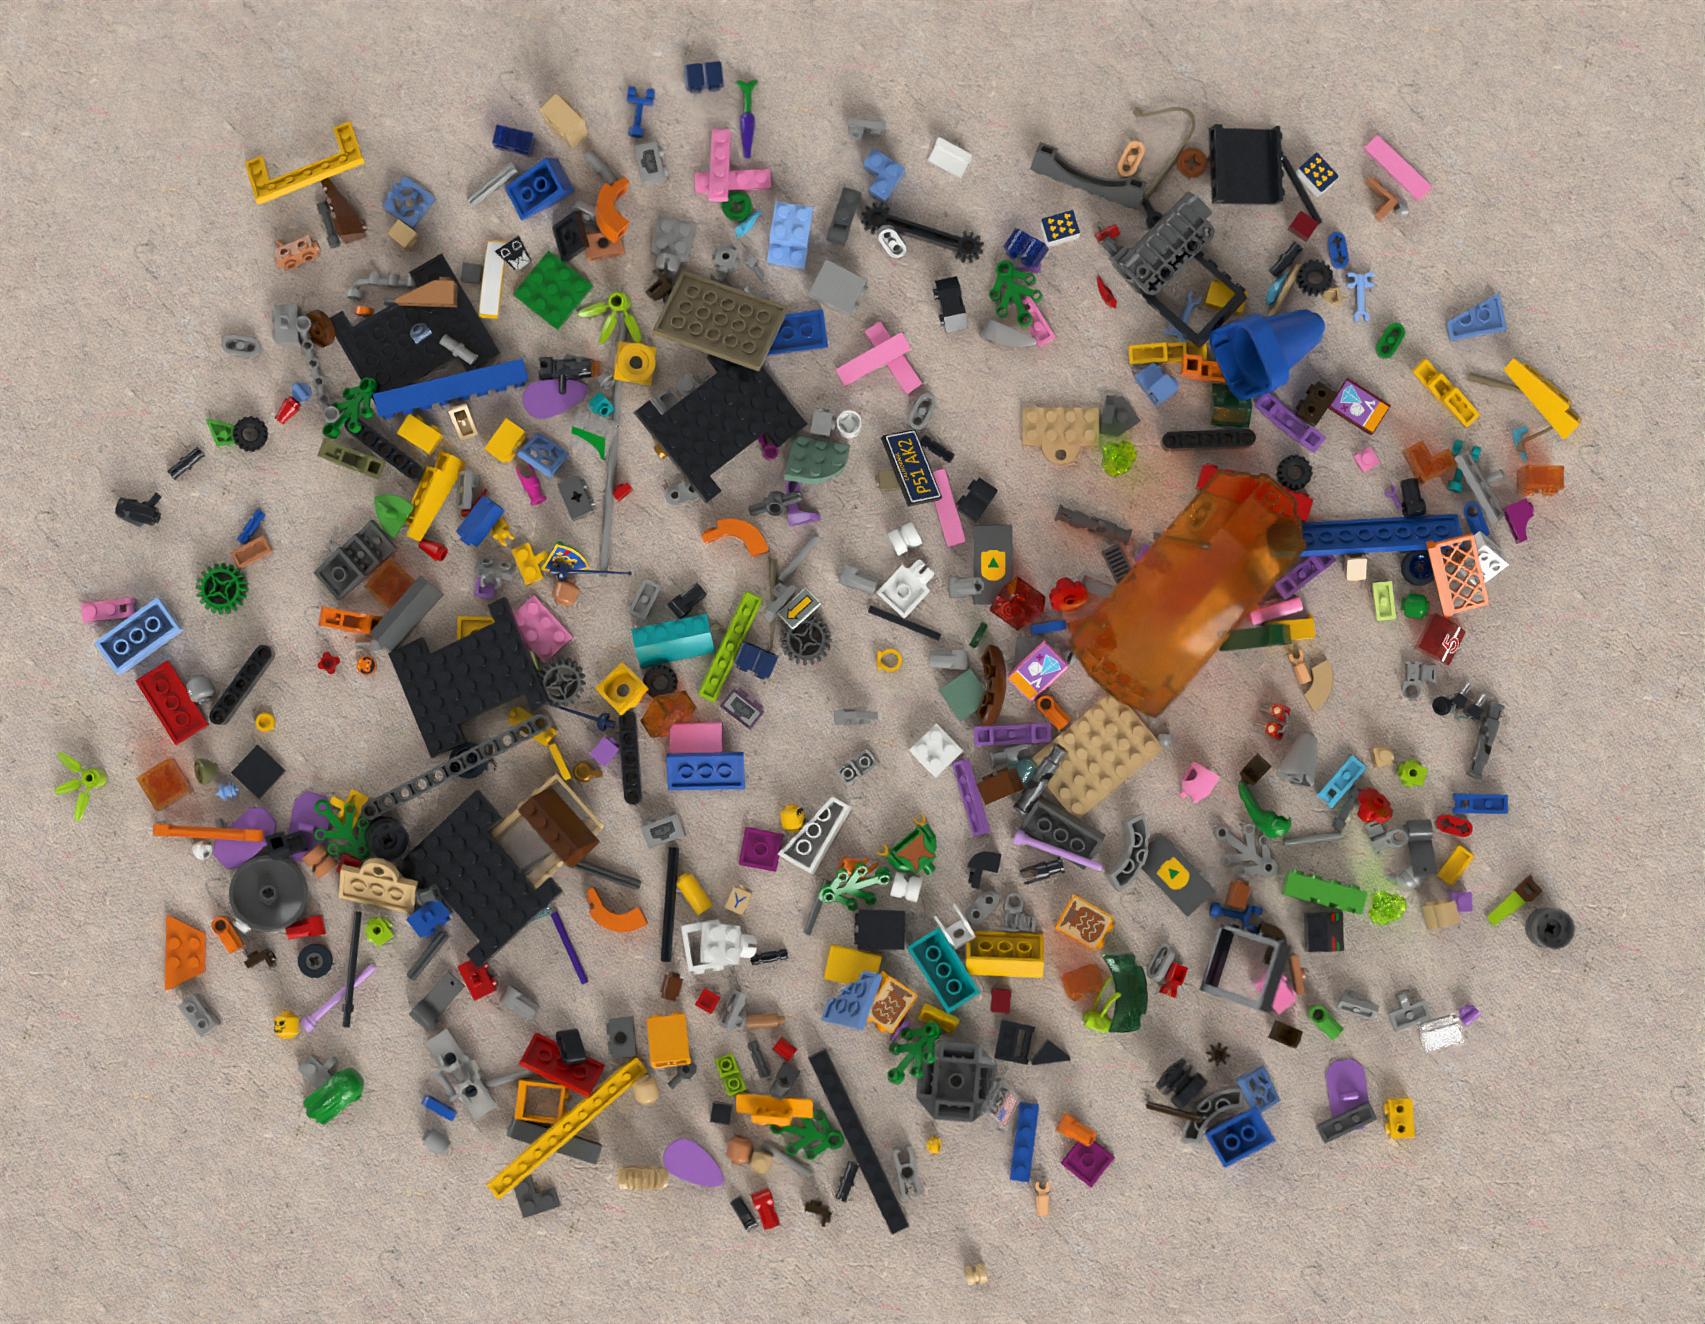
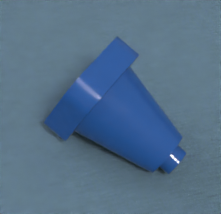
(1261, 350)

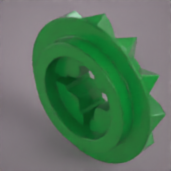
(738, 197)

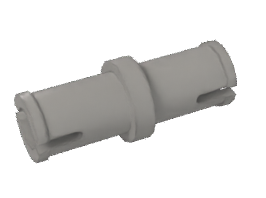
(600, 167)
(458, 349)

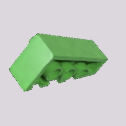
(1324, 893)

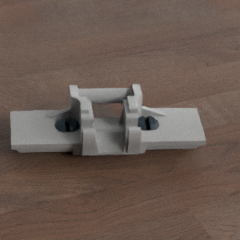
(467, 1072)

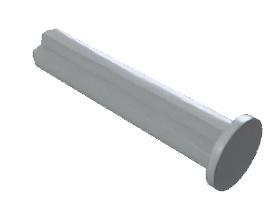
(492, 184)

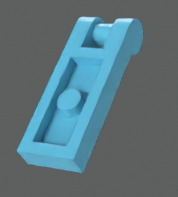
(1342, 780)

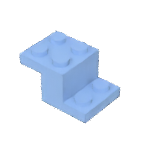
(790, 235)

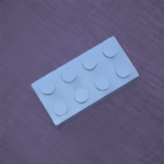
(139, 636)

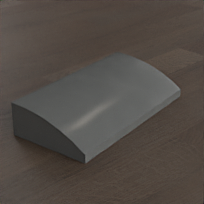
(406, 614)
(1061, 829)

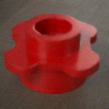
(323, 663)

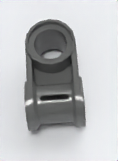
(784, 1080)

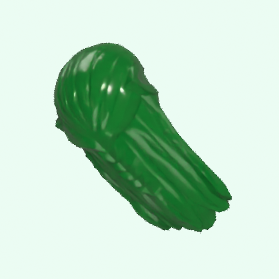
(1265, 821)
(334, 1095)

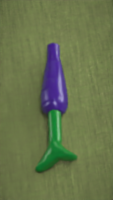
(747, 119)

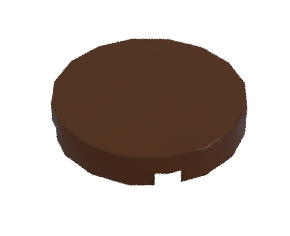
(321, 328)

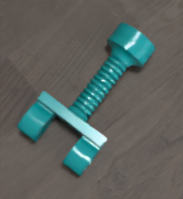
(1455, 485)

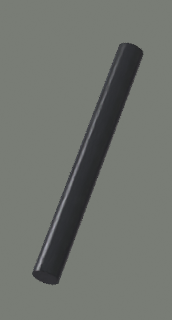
(1300, 189)
(905, 623)

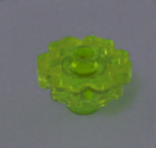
(1118, 457)
(1386, 907)

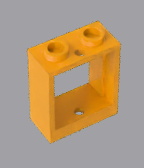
(522, 1098)

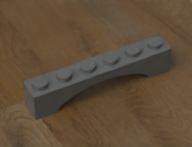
(1123, 191)

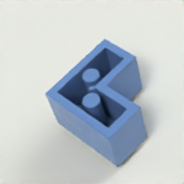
(887, 172)
(1156, 385)

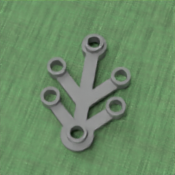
(1249, 852)

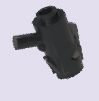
(137, 512)

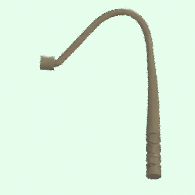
(1158, 179)
(1495, 383)
(773, 583)

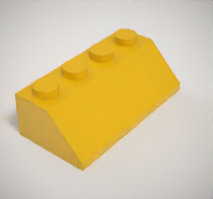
(1005, 954)

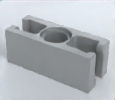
(914, 1176)

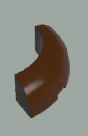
(993, 698)

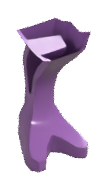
(795, 514)

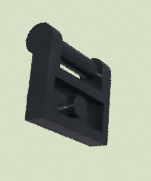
(1008, 1040)

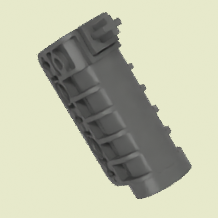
(1163, 245)

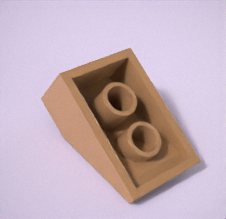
(435, 294)

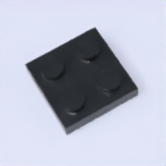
(570, 236)

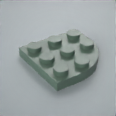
(815, 460)

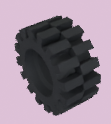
(1319, 267)
(250, 445)
(1302, 464)
(660, 670)

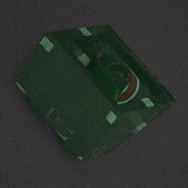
(1227, 409)

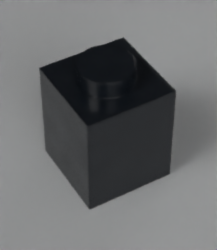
(721, 1112)

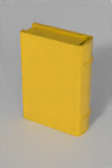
(847, 964)

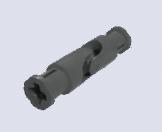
(1080, 520)
(1484, 744)
(1048, 767)

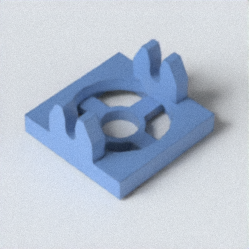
(420, 211)
(547, 445)
(1269, 1095)

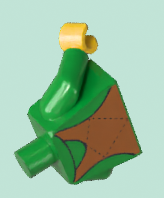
(914, 851)

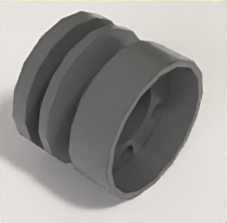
(1558, 934)

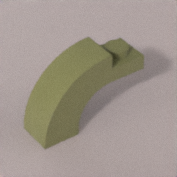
(351, 459)

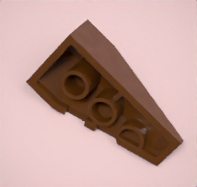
(346, 220)

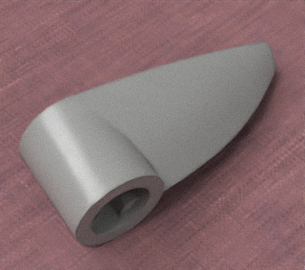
(1001, 334)

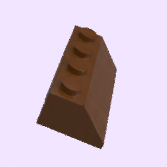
(559, 826)

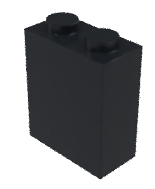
(880, 929)

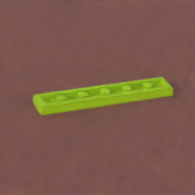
(729, 646)

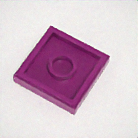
(760, 849)
(1087, 1162)

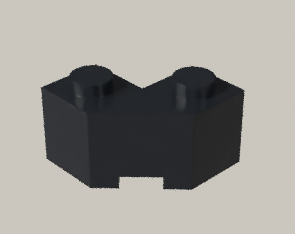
(952, 308)

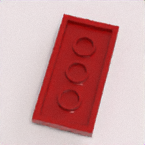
(172, 702)
(545, 1059)

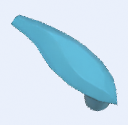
(747, 224)
(1275, 290)
(1517, 437)

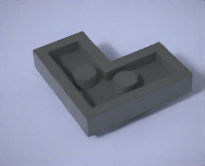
(533, 1202)

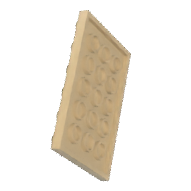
(1102, 753)

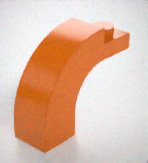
(607, 217)
(740, 529)
(615, 922)

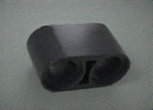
(570, 1046)

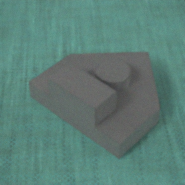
(1117, 417)

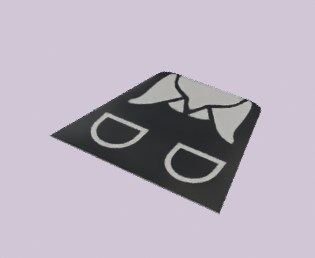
(514, 253)

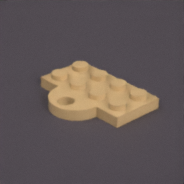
(1060, 430)
(377, 886)

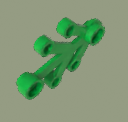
(1013, 291)
(364, 390)
(344, 831)
(853, 886)
(915, 1051)
(811, 1134)

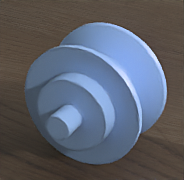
(227, 791)

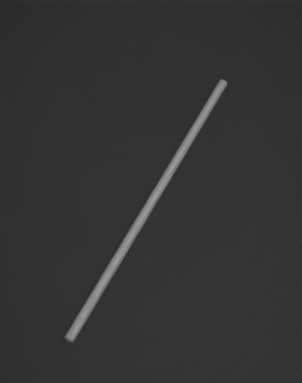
(612, 462)

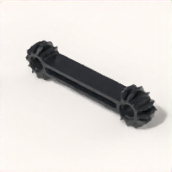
(923, 233)

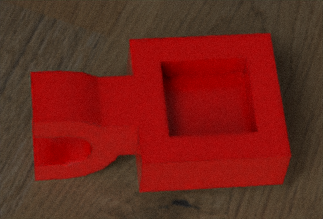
(1175, 977)

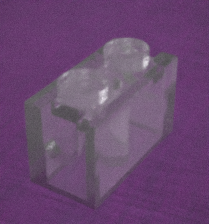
(1440, 1032)

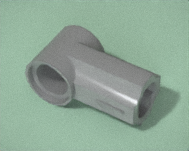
(854, 578)
(965, 586)
(954, 660)
(515, 1000)

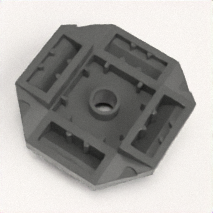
(961, 1101)

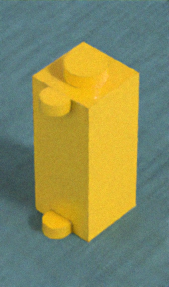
(1299, 628)
(519, 715)

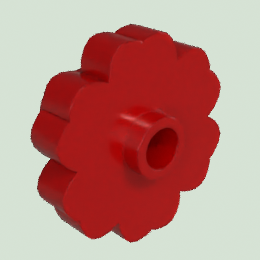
(1068, 595)
(1373, 806)

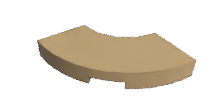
(1321, 685)

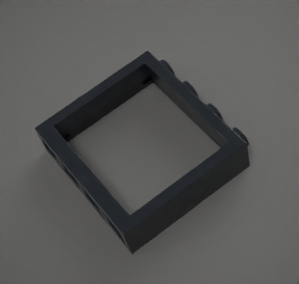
(1218, 320)
(1218, 958)

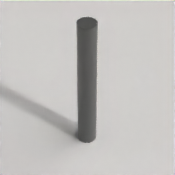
(815, 911)

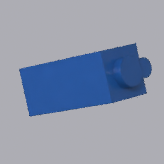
(479, 521)

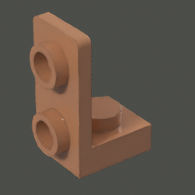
(1387, 196)

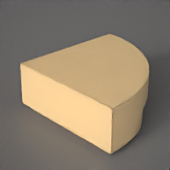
(1333, 296)

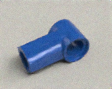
(1476, 522)

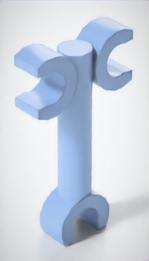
(1360, 281)
(1184, 317)

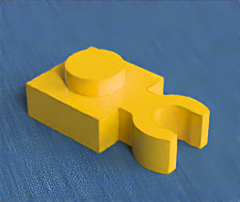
(500, 531)

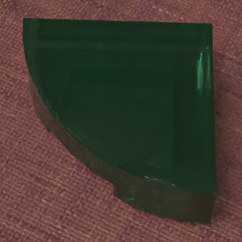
(978, 635)

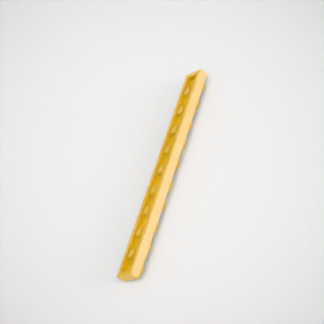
(566, 1128)

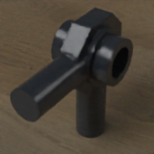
(1153, 217)

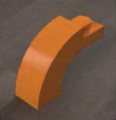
(1200, 370)
(347, 620)

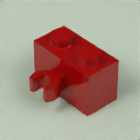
(477, 980)

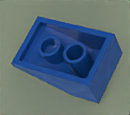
(539, 188)
(1239, 1136)

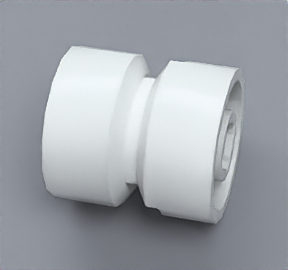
(849, 424)
(904, 538)
(906, 886)

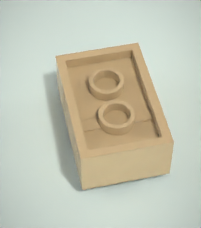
(564, 121)

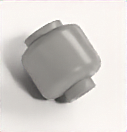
(200, 689)

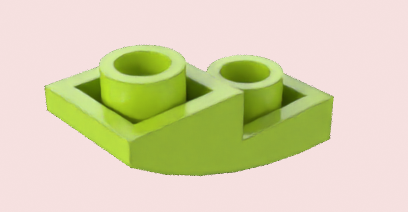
(730, 1074)

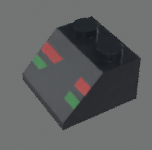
(1324, 932)

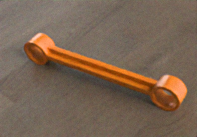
(208, 832)

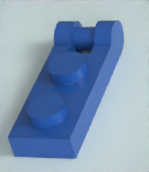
(1481, 803)

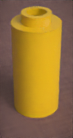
(694, 893)

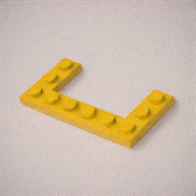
(267, 189)

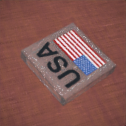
(1000, 1104)

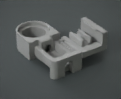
(1415, 673)
(1381, 837)
(1014, 919)

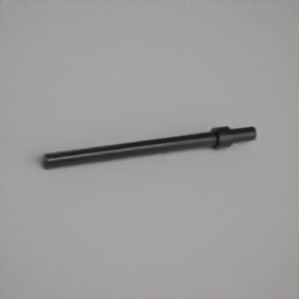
(348, 1007)

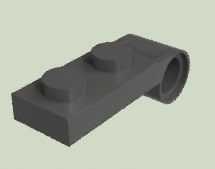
(843, 216)

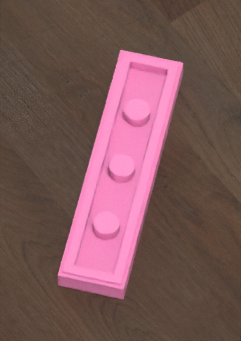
(1397, 168)
(873, 359)
(899, 366)
(947, 511)

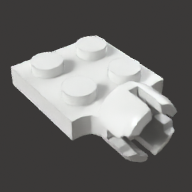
(906, 588)
(725, 944)

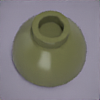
(205, 770)

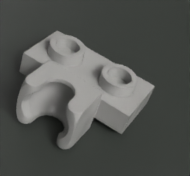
(494, 571)
(850, 716)

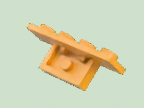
(769, 1110)

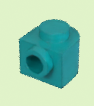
(600, 405)

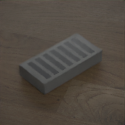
(1116, 562)

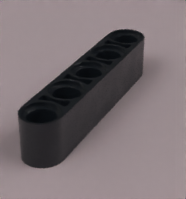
(1216, 436)
(392, 453)
(233, 689)
(635, 766)

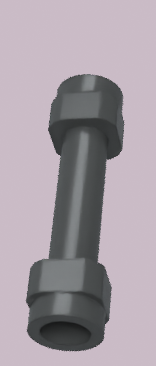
(333, 239)
(1339, 823)

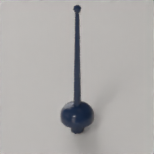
(562, 571)
(602, 721)

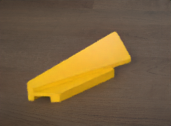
(1544, 396)
(432, 492)

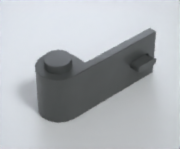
(1421, 847)
(436, 1001)

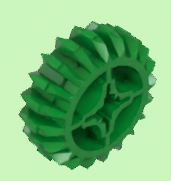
(207, 597)

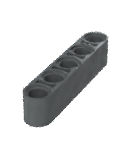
(575, 1147)

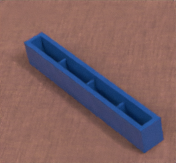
(450, 387)

